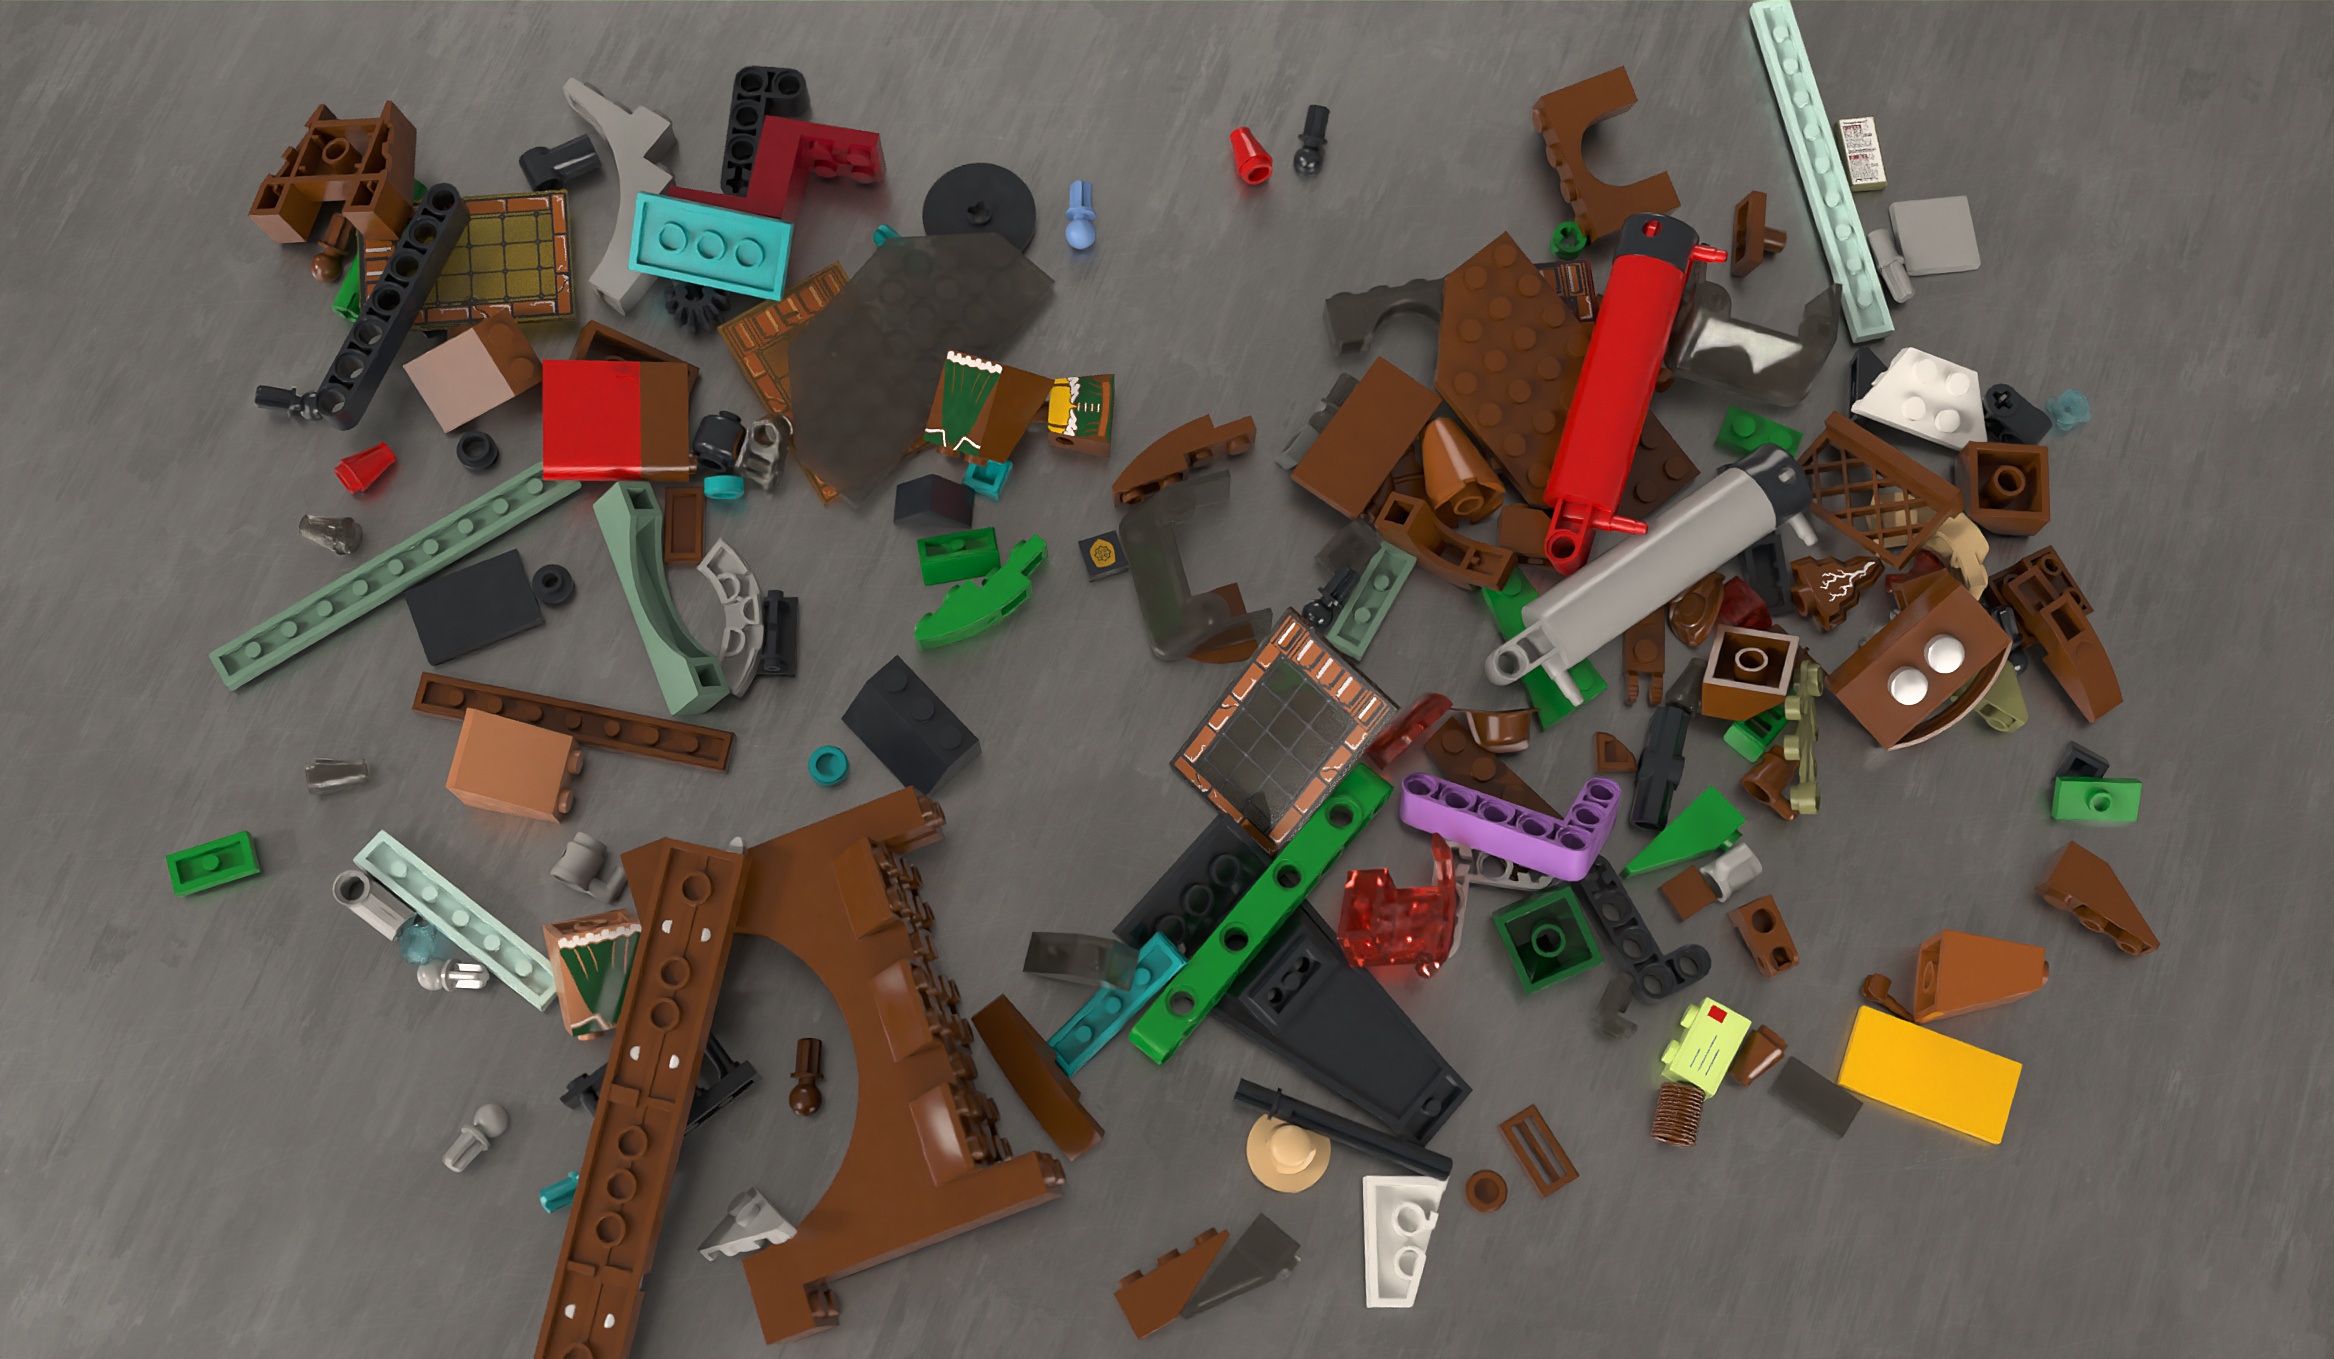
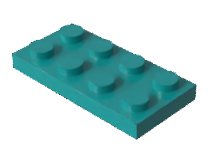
(710, 245)

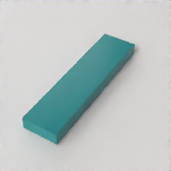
(1112, 1008)

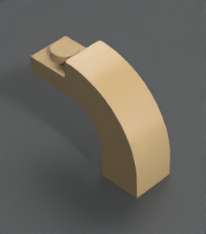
(1955, 543)

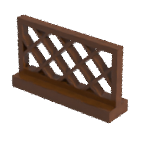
(1896, 470)

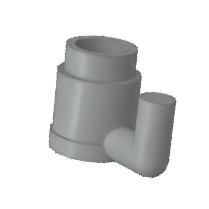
(580, 864)
(1731, 871)

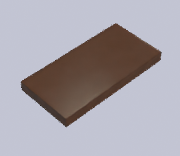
(1366, 438)

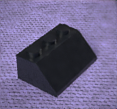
(910, 729)

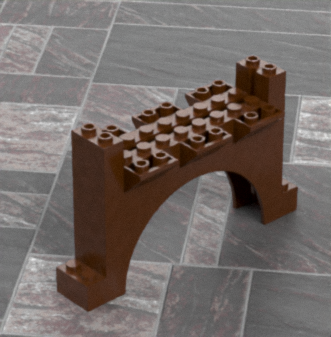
(923, 1137)

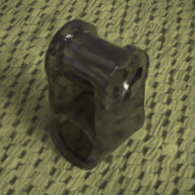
(762, 457)

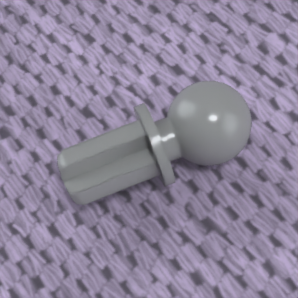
(452, 975)
(489, 1122)

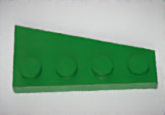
(1538, 686)

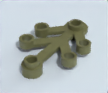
(1807, 684)

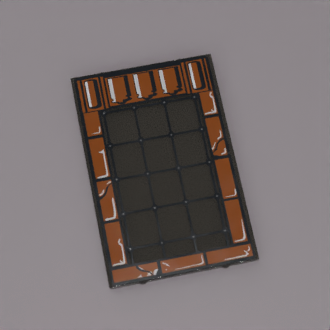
(1284, 733)

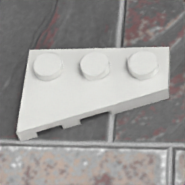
(1397, 1233)

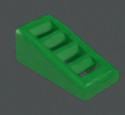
(1751, 739)

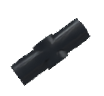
(1660, 768)

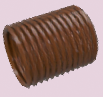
(1678, 1114)

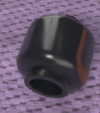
(719, 441)

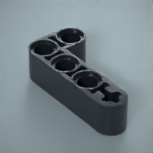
(754, 107)
(1632, 926)

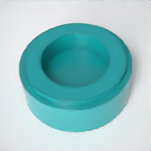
(724, 487)
(829, 766)

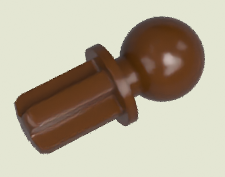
(326, 265)
(805, 1097)

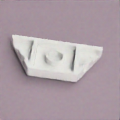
(1927, 399)

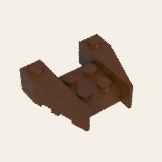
(348, 160)

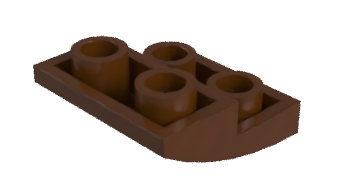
(2054, 571)

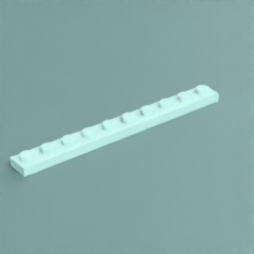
(1821, 170)

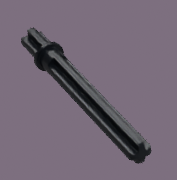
(1343, 1130)

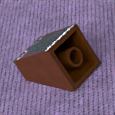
(983, 407)

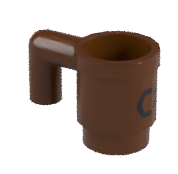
(1769, 778)

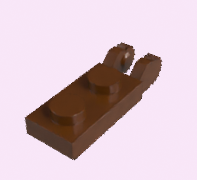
(1645, 656)

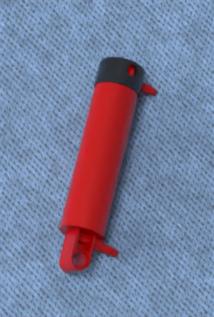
(1618, 383)

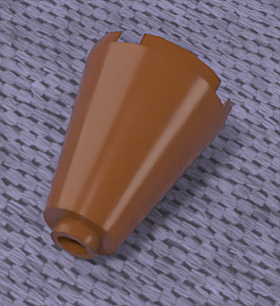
(1457, 475)

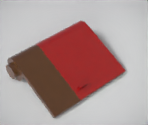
(616, 421)

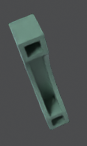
(632, 530)

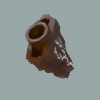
(1831, 586)

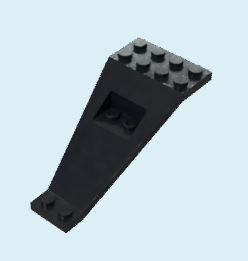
(1324, 1014)

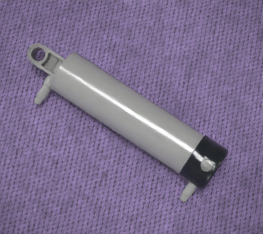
(1653, 568)

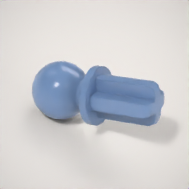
(1080, 231)

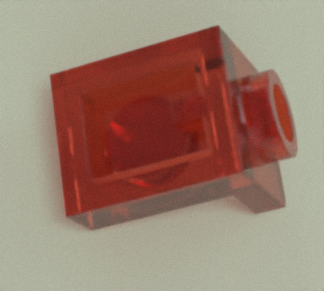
(1743, 607)

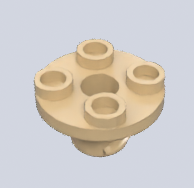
(1286, 1155)

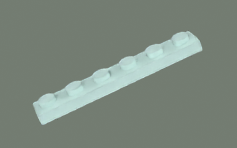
(459, 918)

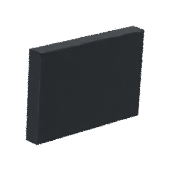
(474, 607)

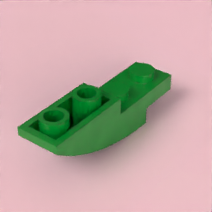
(972, 610)

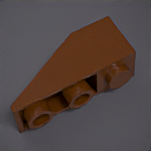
(2094, 893)
(1161, 1295)

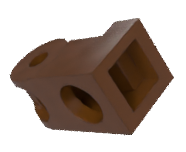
(1766, 936)

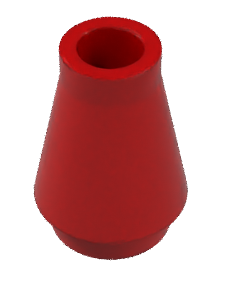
(1251, 158)
(363, 468)

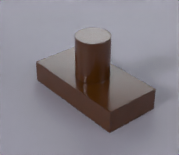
(1752, 235)

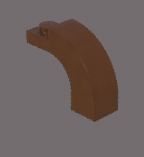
(1439, 549)

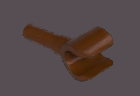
(1876, 990)

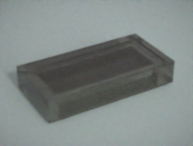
(1815, 1097)

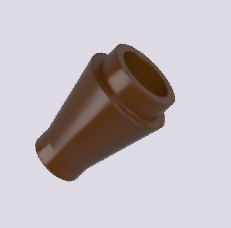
(1758, 1054)

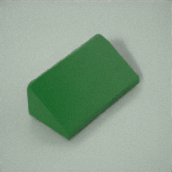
(958, 555)

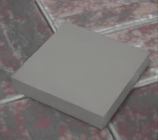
(1935, 235)

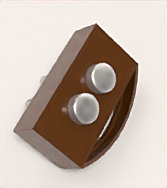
(1920, 664)

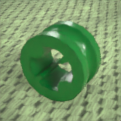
(1561, 251)

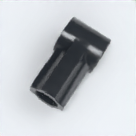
(550, 168)

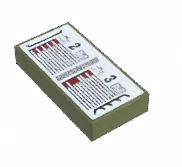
(1861, 153)

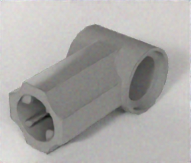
(375, 905)

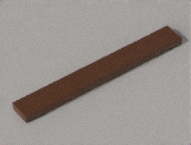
(586, 723)

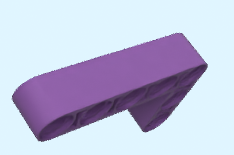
(1512, 831)

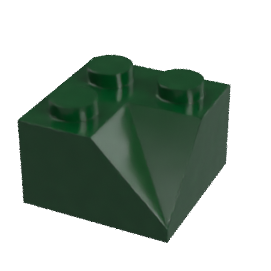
(1547, 937)

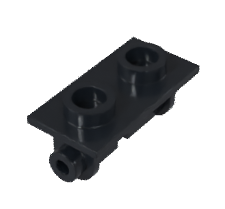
(781, 634)

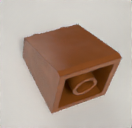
(1973, 973)

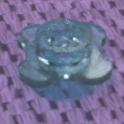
(2076, 402)
(418, 944)

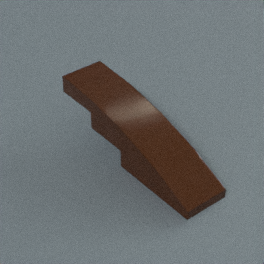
(1036, 1078)

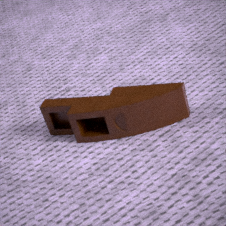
(1169, 457)
(2068, 637)

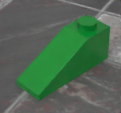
(1691, 836)

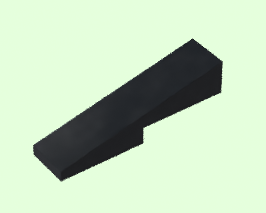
(1766, 571)

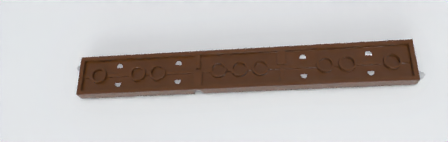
(644, 1102)

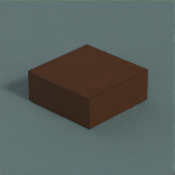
(1687, 893)

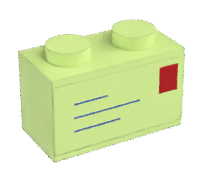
(1705, 1046)

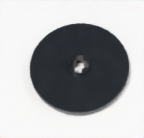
(984, 187)

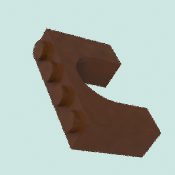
(1562, 121)

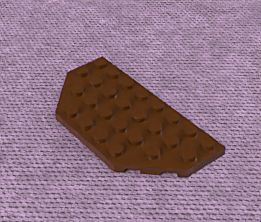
(1512, 372)

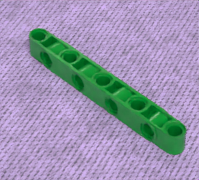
(1260, 913)

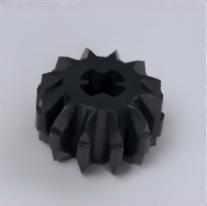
(697, 312)

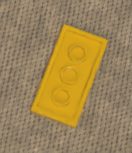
(1929, 1074)

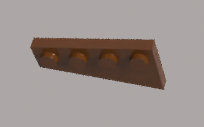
(1473, 767)

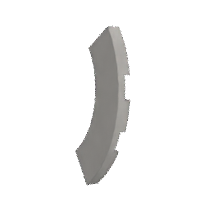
(744, 613)

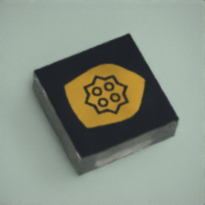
(1102, 555)

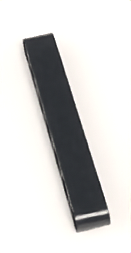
(392, 324)

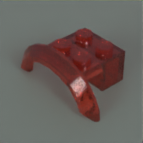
(1400, 924)

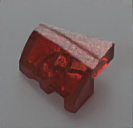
(1407, 727)

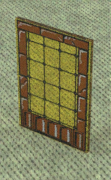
(508, 257)

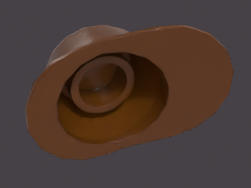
(1500, 730)

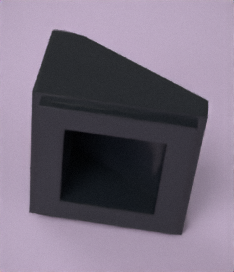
(2080, 762)

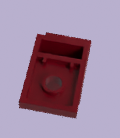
(783, 166)

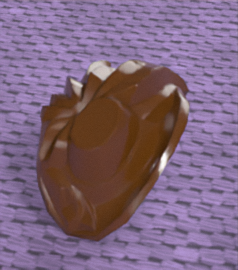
(1696, 609)

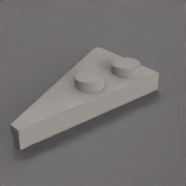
(747, 1223)

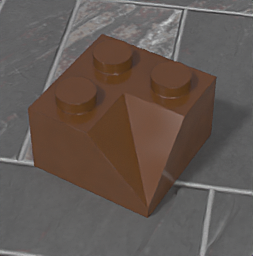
(2005, 486)
(1748, 672)

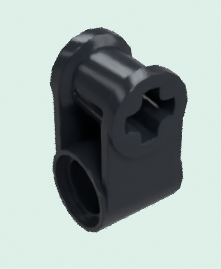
(2014, 418)

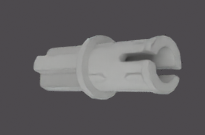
(1890, 265)

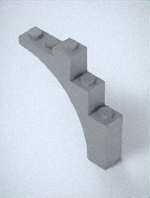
(639, 145)

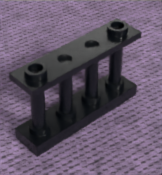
(733, 1082)

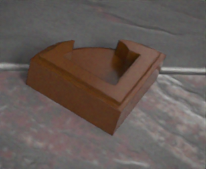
(1612, 755)

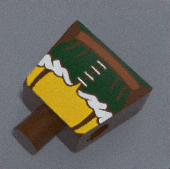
(1080, 414)

